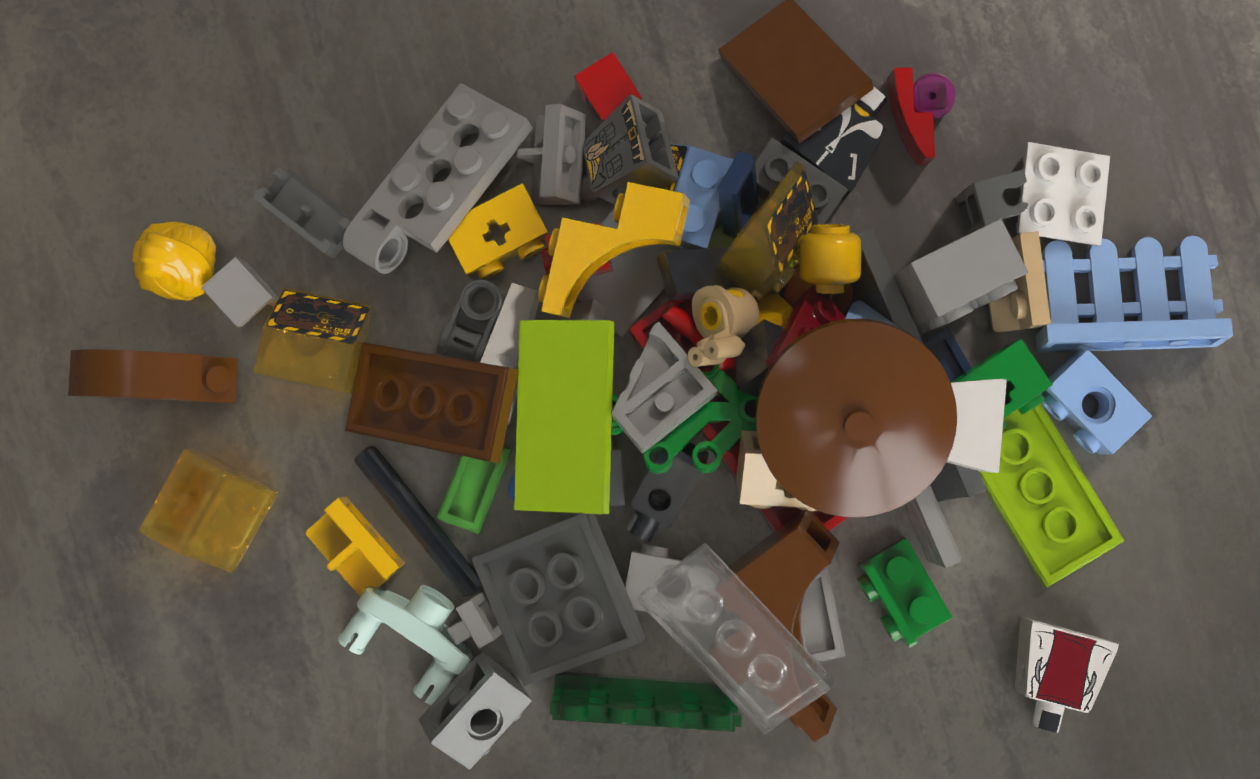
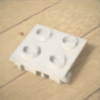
(1064, 193)

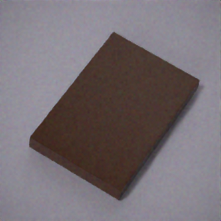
(795, 69)

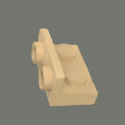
(1029, 303)

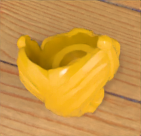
(174, 260)

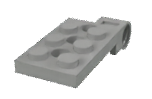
(380, 226)

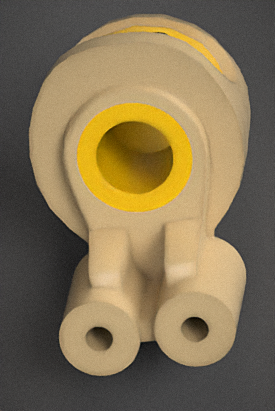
(722, 321)

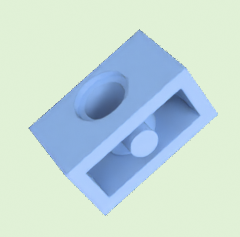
(1118, 410)

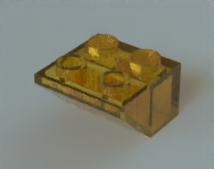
(208, 510)

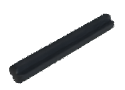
(418, 520)

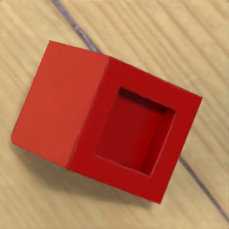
(605, 85)

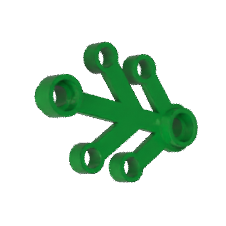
(711, 412)

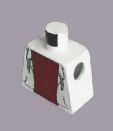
(1060, 670)

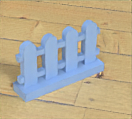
(1152, 306)

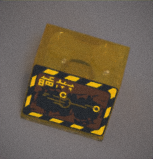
(772, 237)
(313, 340)

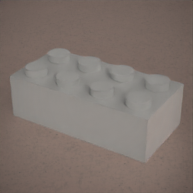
(961, 277)

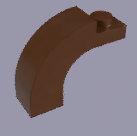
(152, 375)

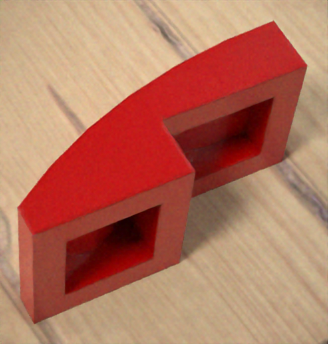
(913, 127)

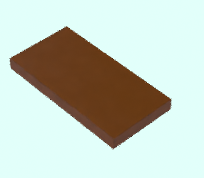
(432, 401)

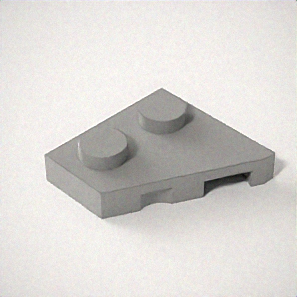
(660, 391)

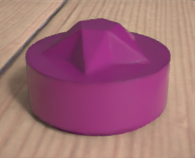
(934, 94)

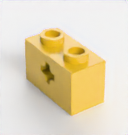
(508, 211)

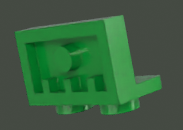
(903, 591)

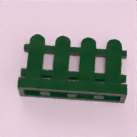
(643, 702)

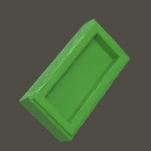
(472, 492)

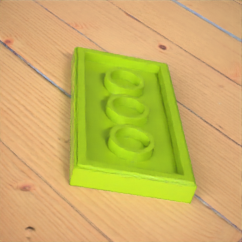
(564, 416)
(1047, 499)

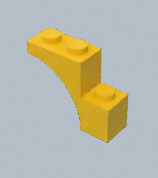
(580, 248)

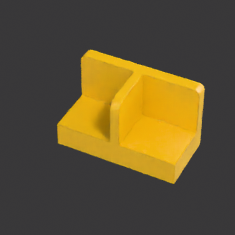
(354, 546)

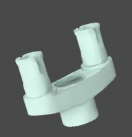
(419, 621)

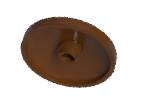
(855, 418)

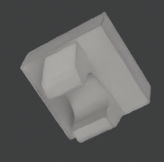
(476, 622)

